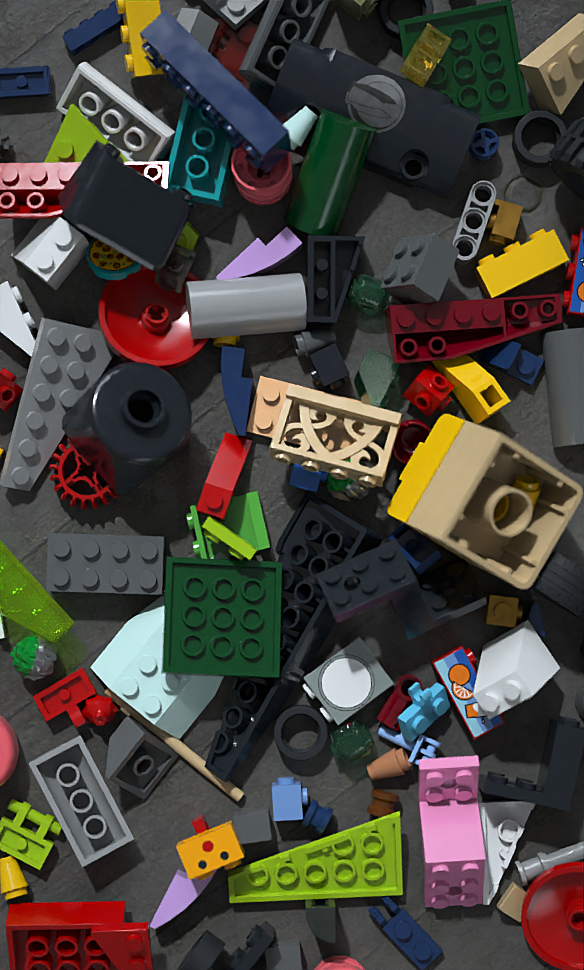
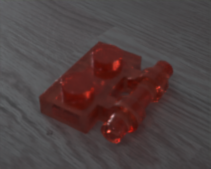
(237, 46)

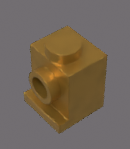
(503, 222)

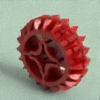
(66, 483)

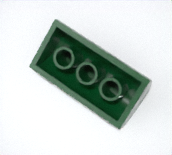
(329, 174)

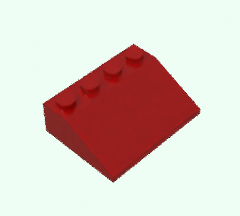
(59, 934)

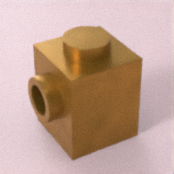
(502, 610)

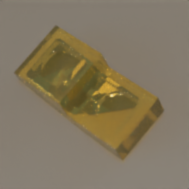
(425, 55)

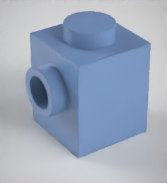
(288, 799)

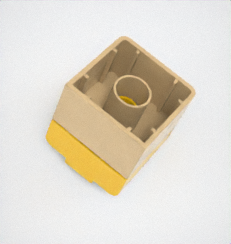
(464, 500)

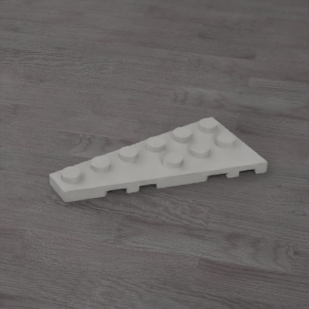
(61, 370)

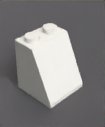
(51, 250)
(512, 669)

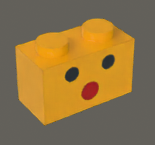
(211, 850)

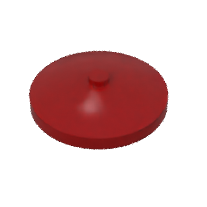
(147, 322)
(555, 916)

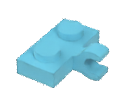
(426, 708)

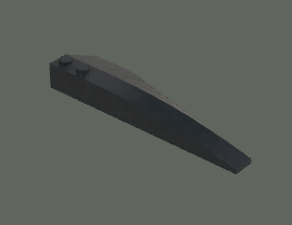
(311, 543)

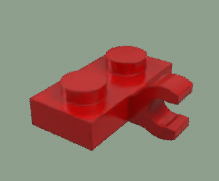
(66, 696)

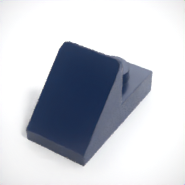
(513, 361)
(415, 547)

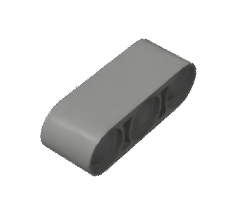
(475, 209)

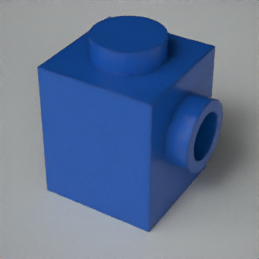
(305, 479)

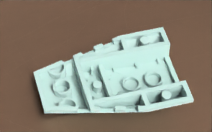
(133, 671)

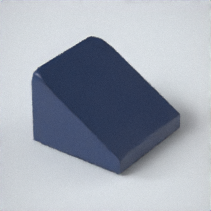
(534, 616)

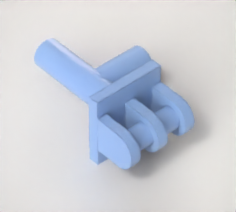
(414, 746)

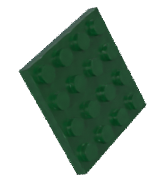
(479, 63)
(222, 618)

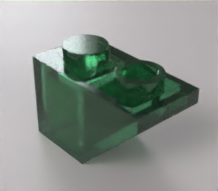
(374, 377)

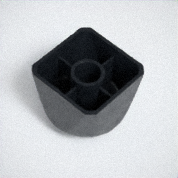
(117, 444)

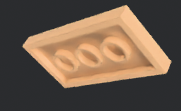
(268, 407)

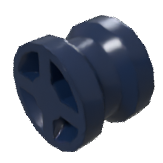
(483, 139)
(316, 816)

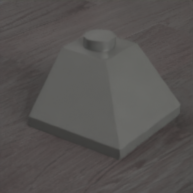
(137, 758)

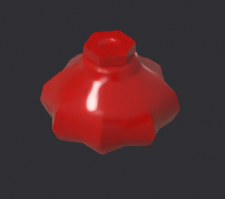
(100, 710)

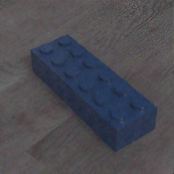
(215, 92)

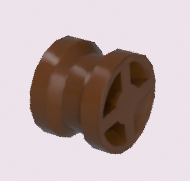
(382, 802)

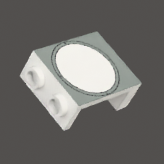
(347, 681)

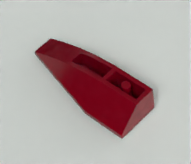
(465, 326)

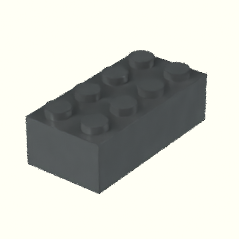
(106, 563)

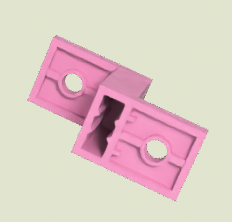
(451, 831)

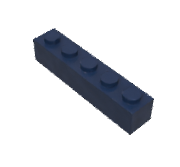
(93, 29)

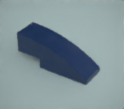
(235, 387)

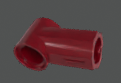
(396, 703)

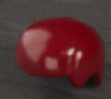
(408, 437)

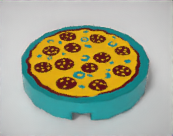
(109, 262)

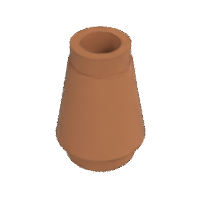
(389, 765)

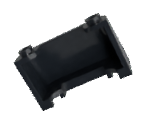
(125, 207)

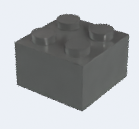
(419, 269)

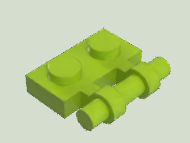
(238, 546)
(23, 842)

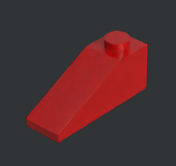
(224, 477)

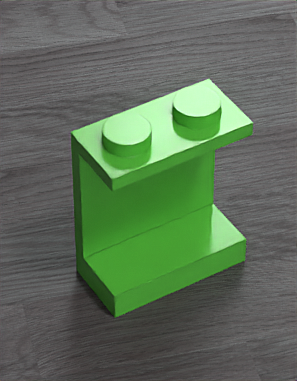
(243, 519)

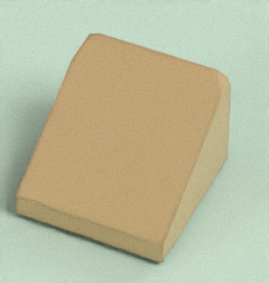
(512, 901)

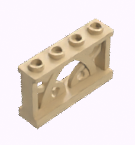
(334, 407)

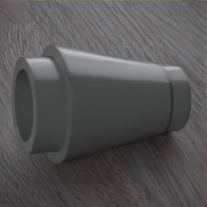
(312, 341)

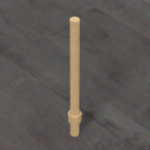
(179, 747)

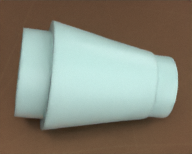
(299, 126)

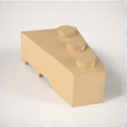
(557, 67)

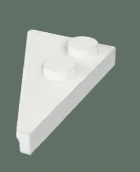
(501, 828)

